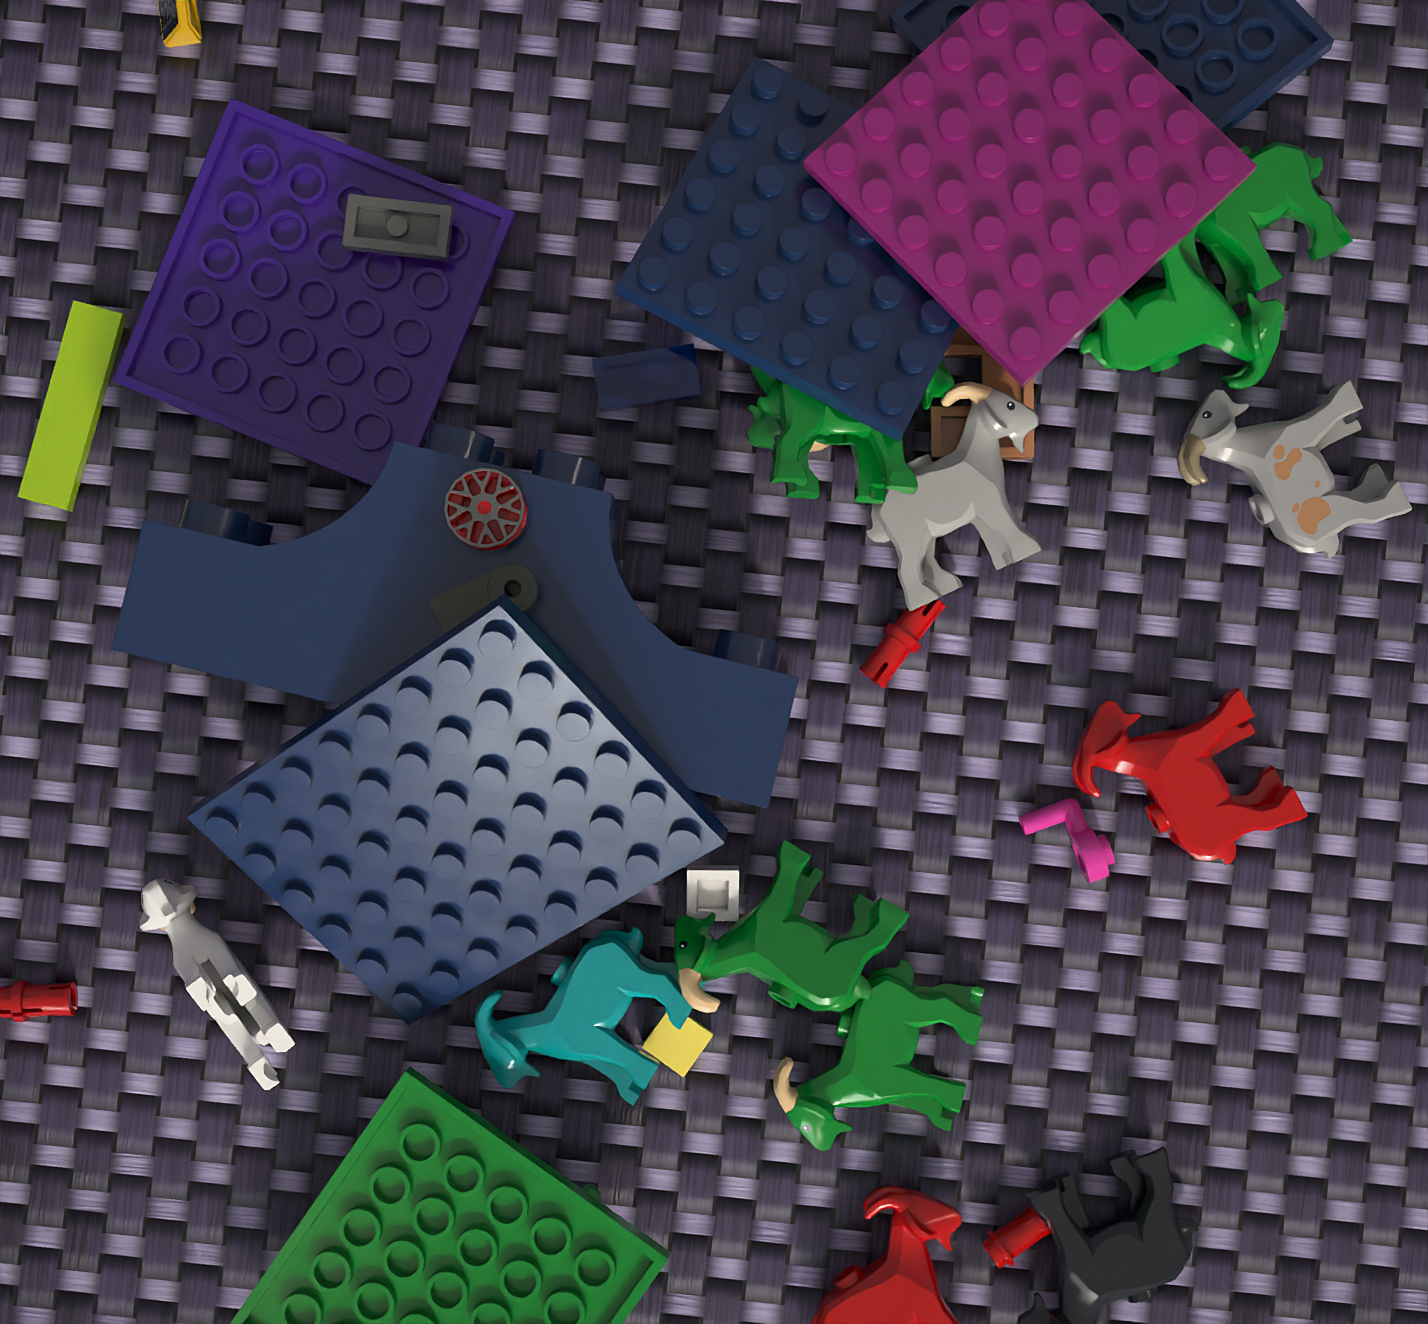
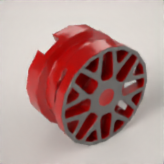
(486, 509)

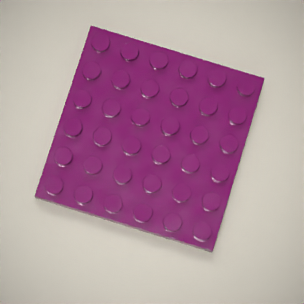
(1028, 172)

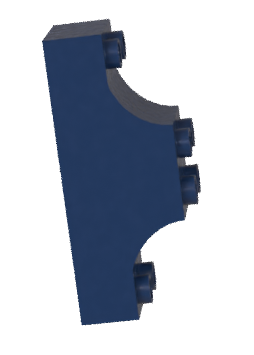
(355, 604)

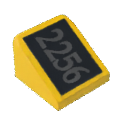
(179, 22)

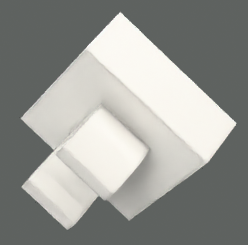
(713, 890)

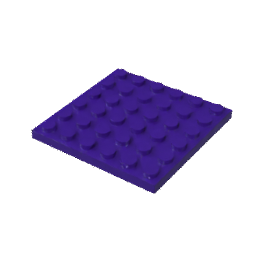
(285, 329)

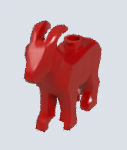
(1183, 781)
(903, 1281)

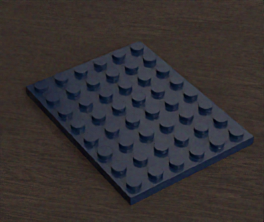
(458, 814)

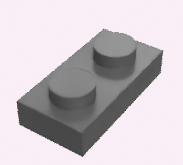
(398, 227)

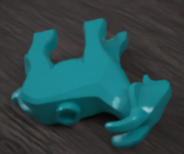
(584, 1014)

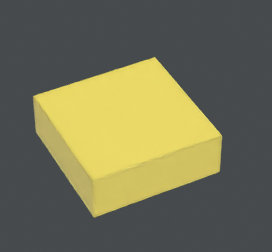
(677, 1047)

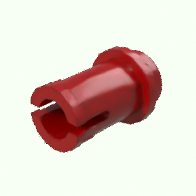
(1014, 1237)

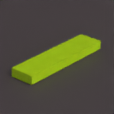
(72, 406)

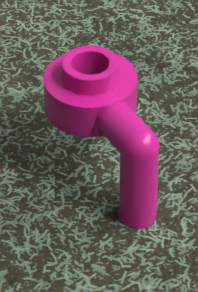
(1091, 851)

